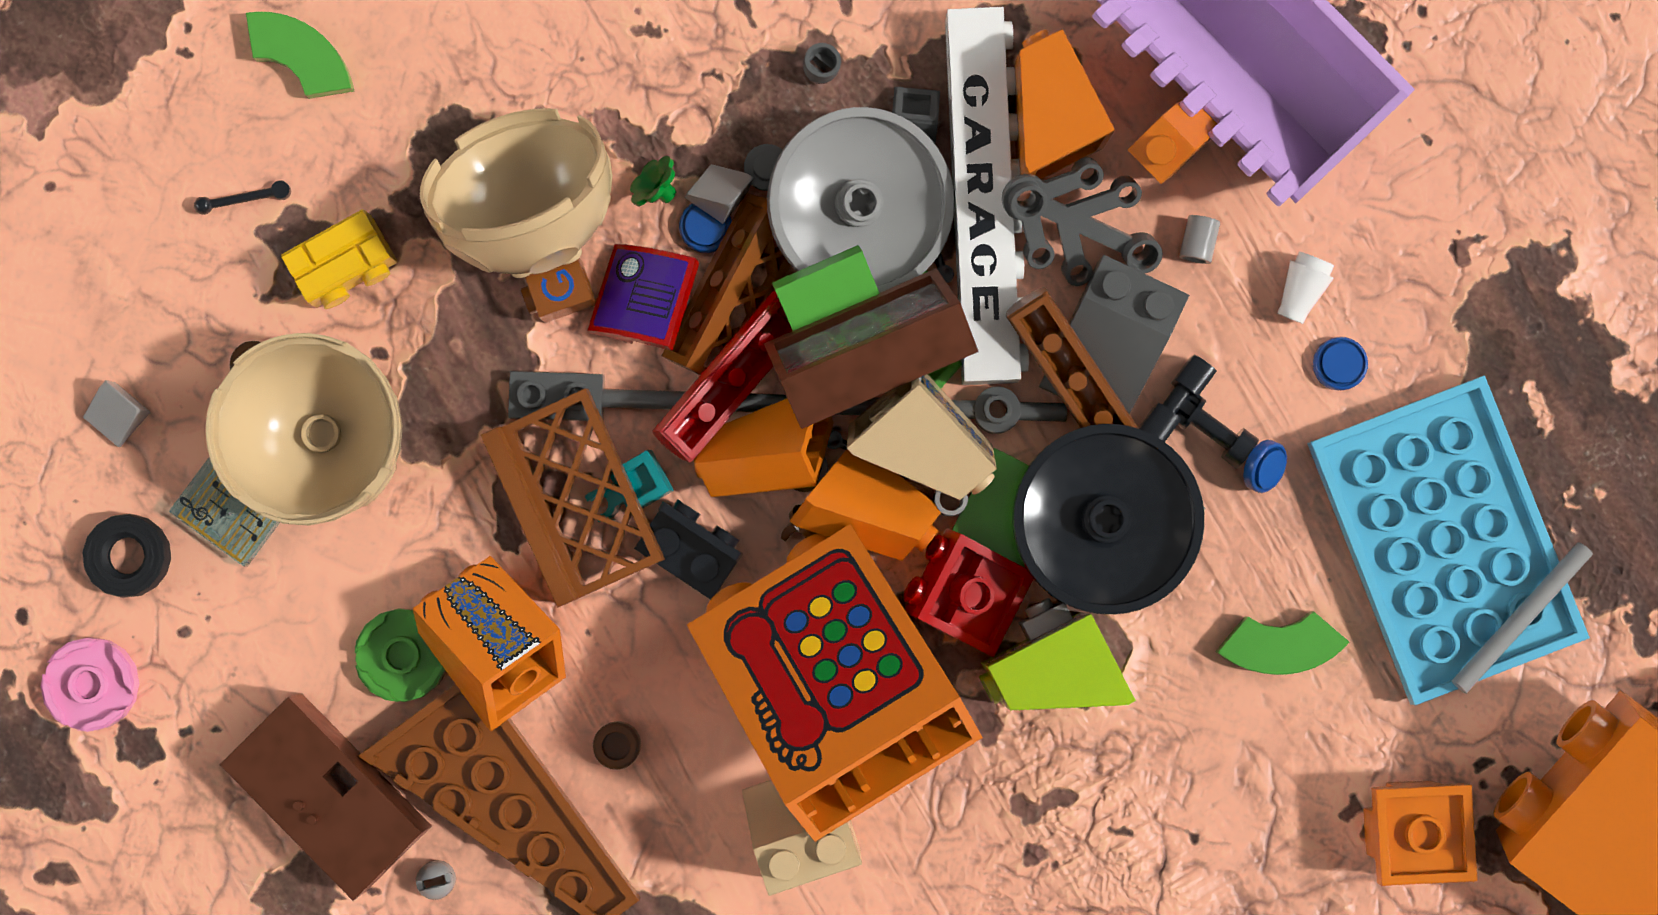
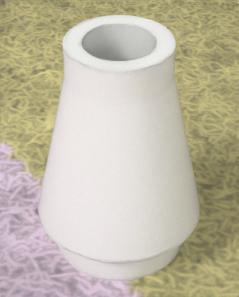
(1304, 285)

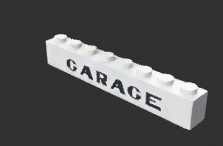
(980, 171)

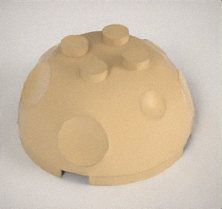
(520, 192)
(304, 429)

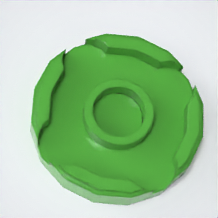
(395, 658)

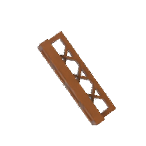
(728, 285)

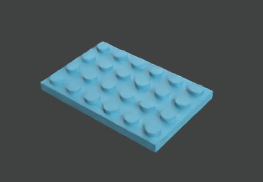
(1444, 535)

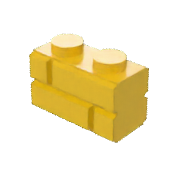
(340, 260)

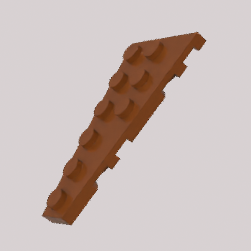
(503, 799)

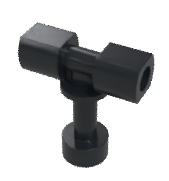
(1185, 407)

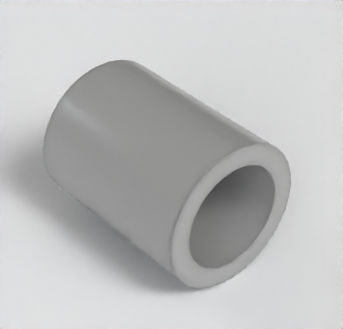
(1199, 239)
(936, 499)

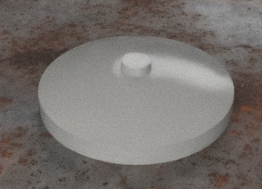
(862, 183)

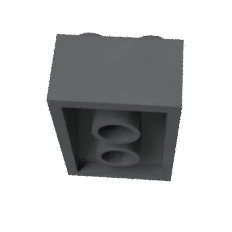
(1125, 325)

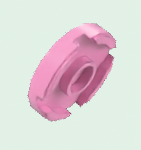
(90, 684)

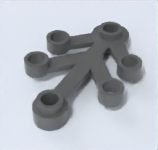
(1077, 219)

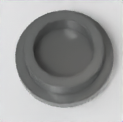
(760, 164)

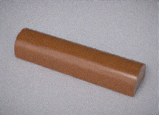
(1066, 361)

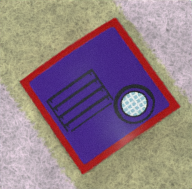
(643, 295)

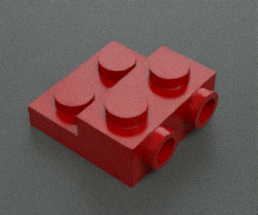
(967, 591)

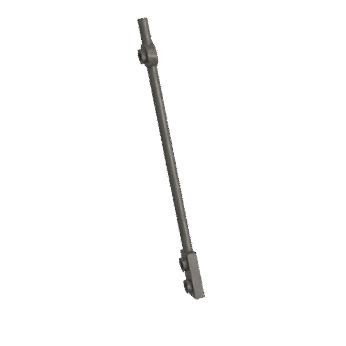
(539, 389)

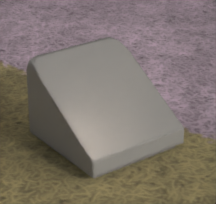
(719, 191)
(115, 412)

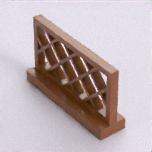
(536, 515)

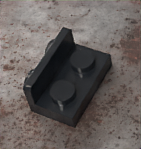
(690, 550)

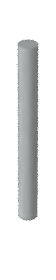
(1522, 617)

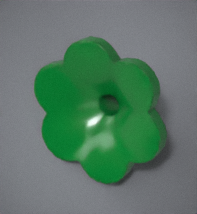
(654, 182)

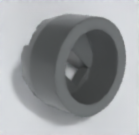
(826, 58)

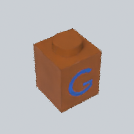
(558, 291)

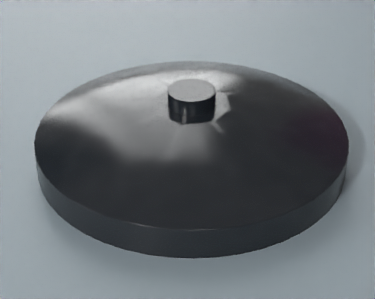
(1108, 519)

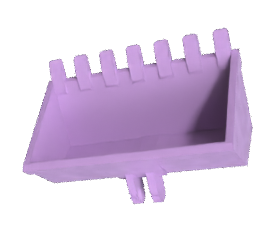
(1272, 74)

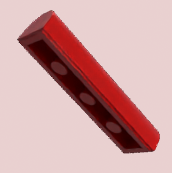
(723, 383)

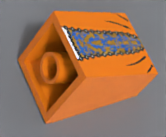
(491, 641)

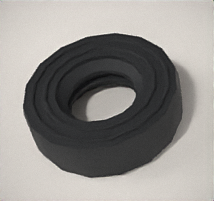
(99, 546)

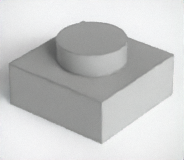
(1044, 618)

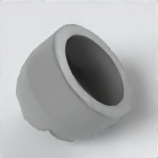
(432, 870)

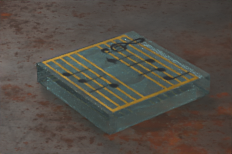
(221, 517)

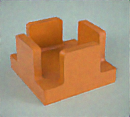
(1421, 833)

